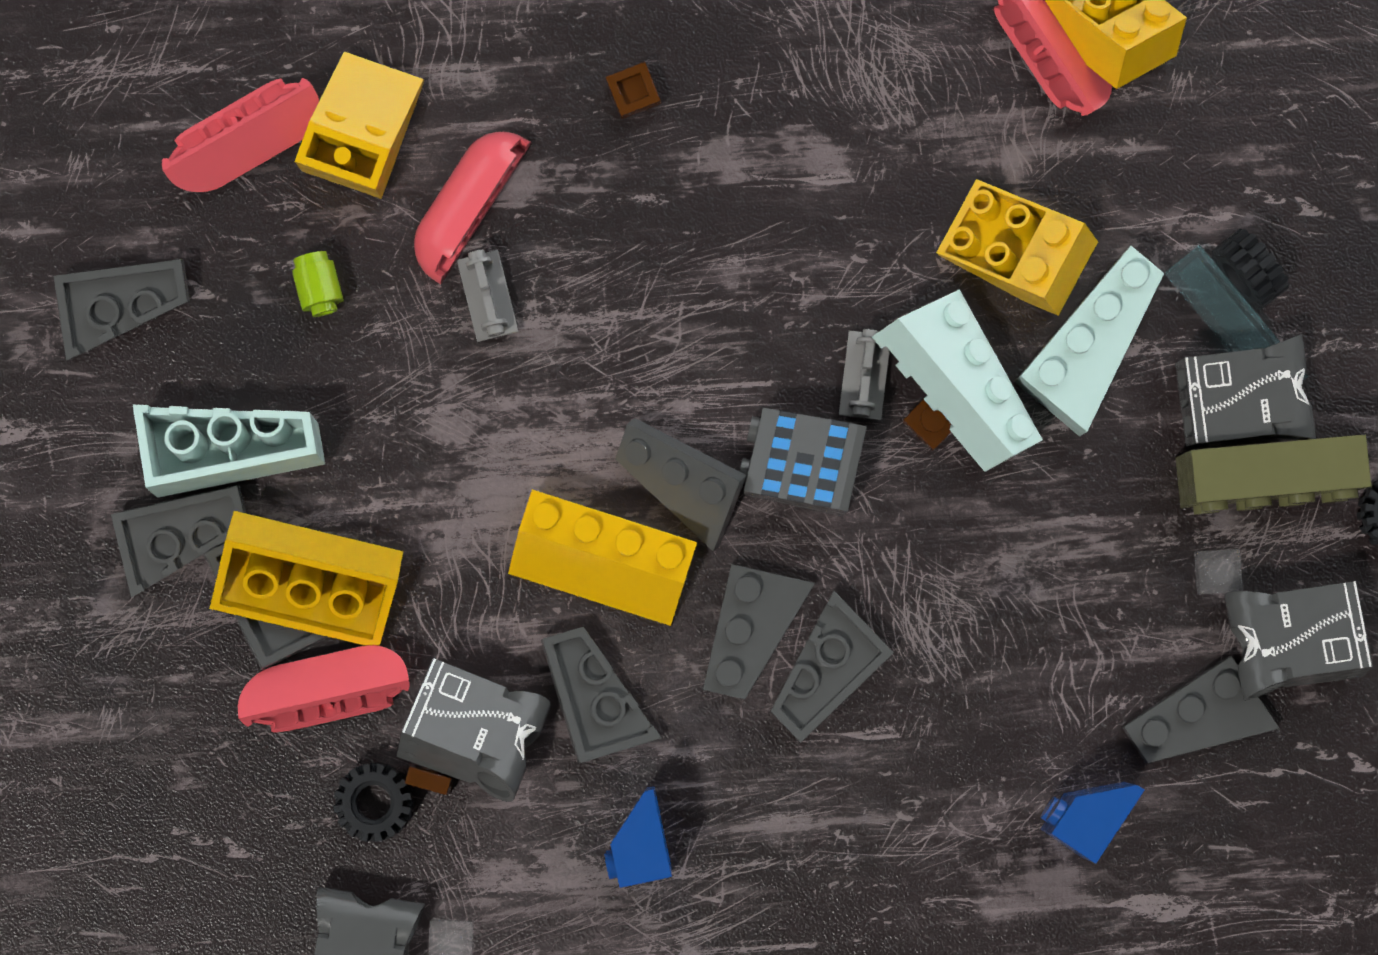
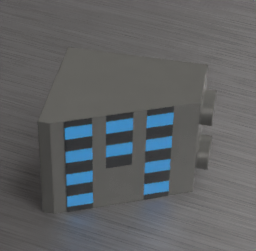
(803, 460)

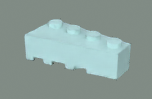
(1088, 348)
(961, 378)
(221, 446)

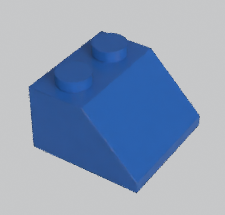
(1090, 817)
(640, 845)

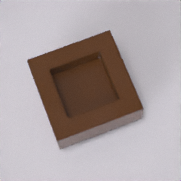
(633, 90)
(928, 425)
(429, 779)

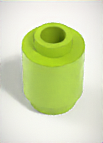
(317, 283)

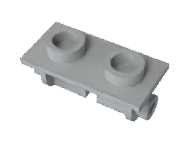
(487, 295)
(864, 376)

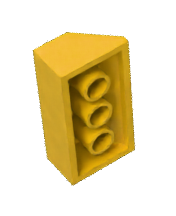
(601, 557)
(306, 579)

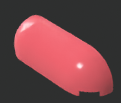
(1052, 56)
(241, 136)
(466, 200)
(323, 688)

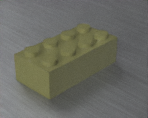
(1273, 471)

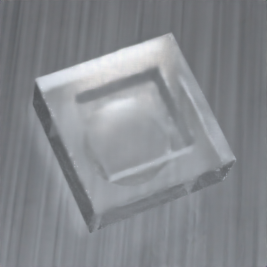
(1218, 571)
(451, 937)

